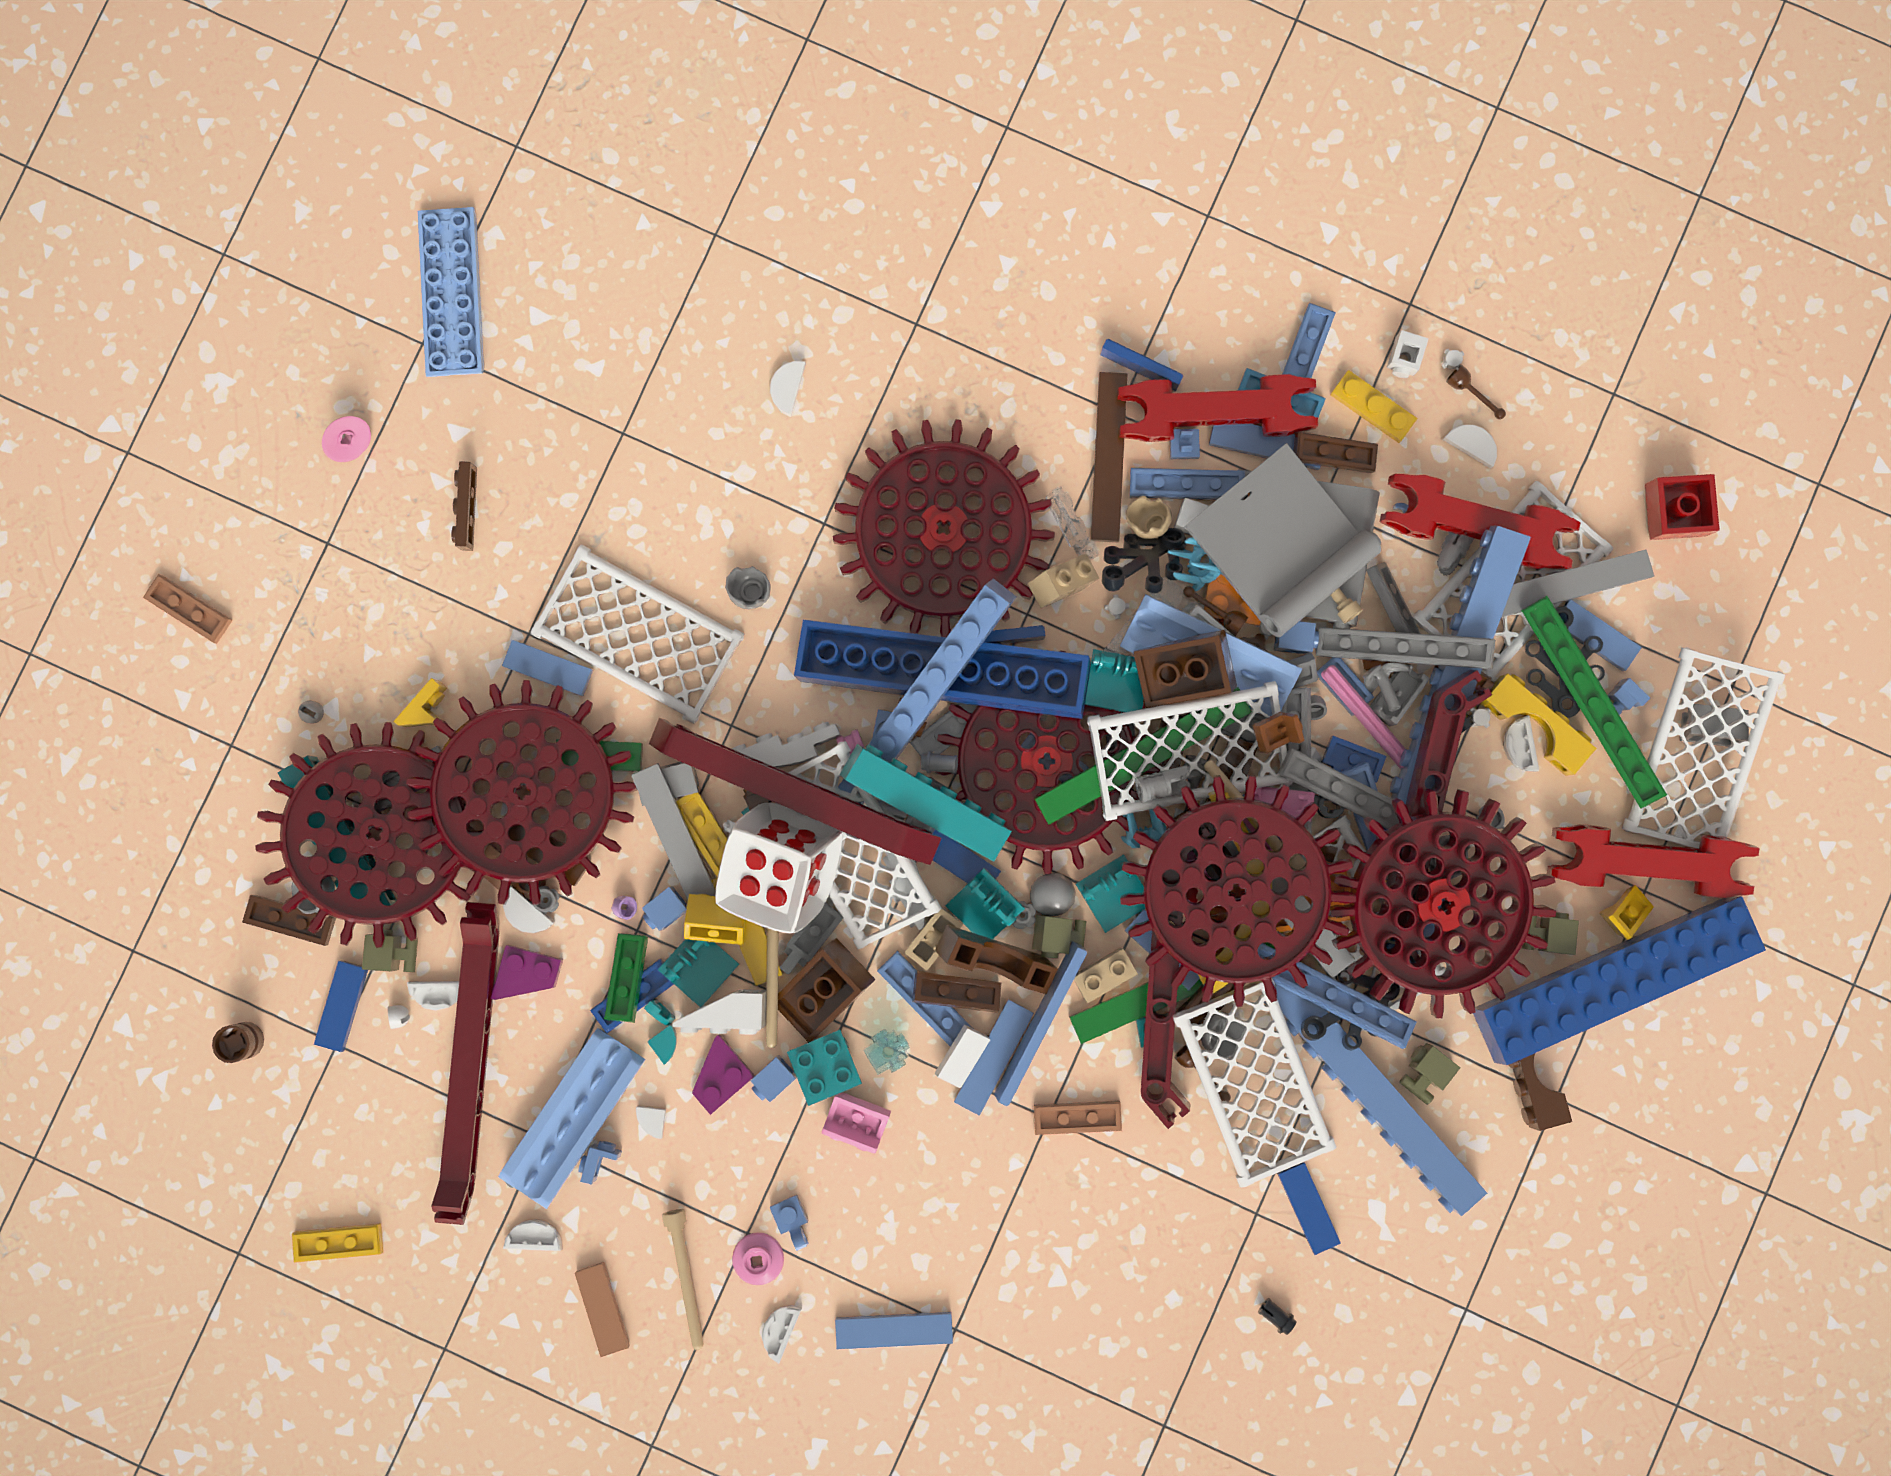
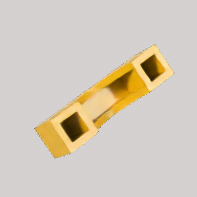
(1565, 746)

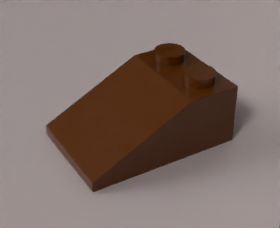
(1186, 669)
(823, 990)

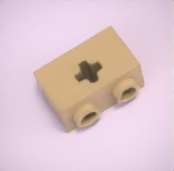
(1063, 580)
(924, 945)
(1104, 975)

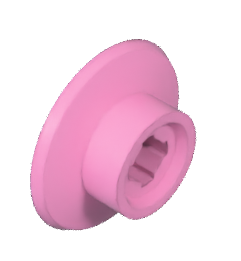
(352, 445)
(755, 1245)

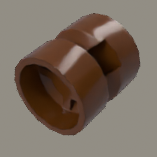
(237, 1042)

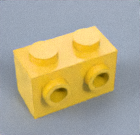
(710, 922)

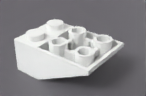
(738, 1010)

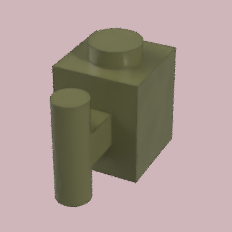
(1557, 932)
(1054, 935)
(389, 956)
(1432, 1069)

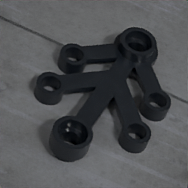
(1114, 576)
(1558, 695)
(1329, 1019)

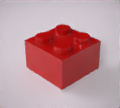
(1682, 507)

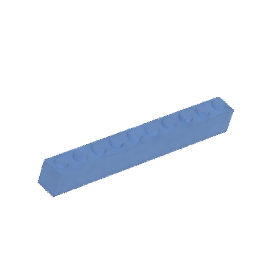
(1478, 618)
(941, 672)
(1386, 1107)

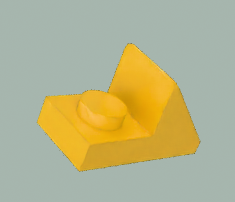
(417, 711)
(1628, 912)

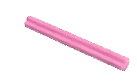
(1363, 713)

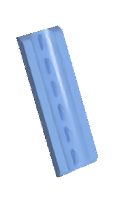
(450, 292)
(1161, 623)
(571, 1118)

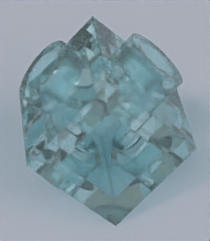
(883, 1061)

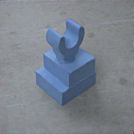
(1626, 695)

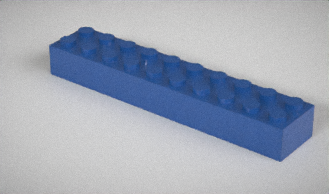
(893, 661)
(1618, 980)

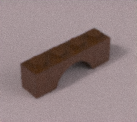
(973, 951)
(1541, 1105)

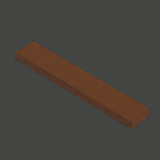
(1108, 459)

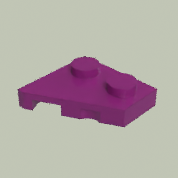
(525, 972)
(720, 1076)

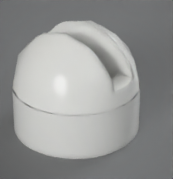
(397, 1016)

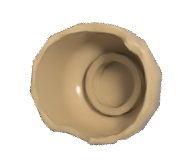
(1148, 517)

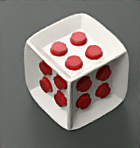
(778, 868)

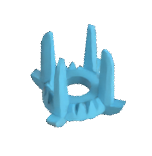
(1197, 576)
(1155, 832)

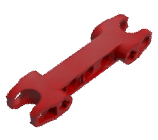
(1168, 410)
(1433, 510)
(1706, 866)

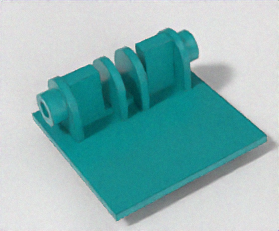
(1114, 682)
(1103, 893)
(985, 906)
(698, 969)
(824, 1067)

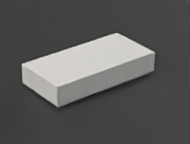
(962, 1056)

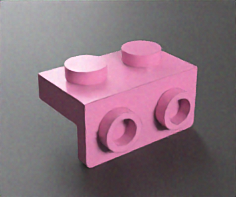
(856, 1122)

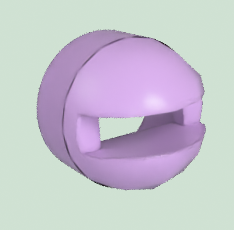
(630, 909)

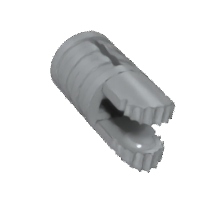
(1452, 551)
(1162, 784)

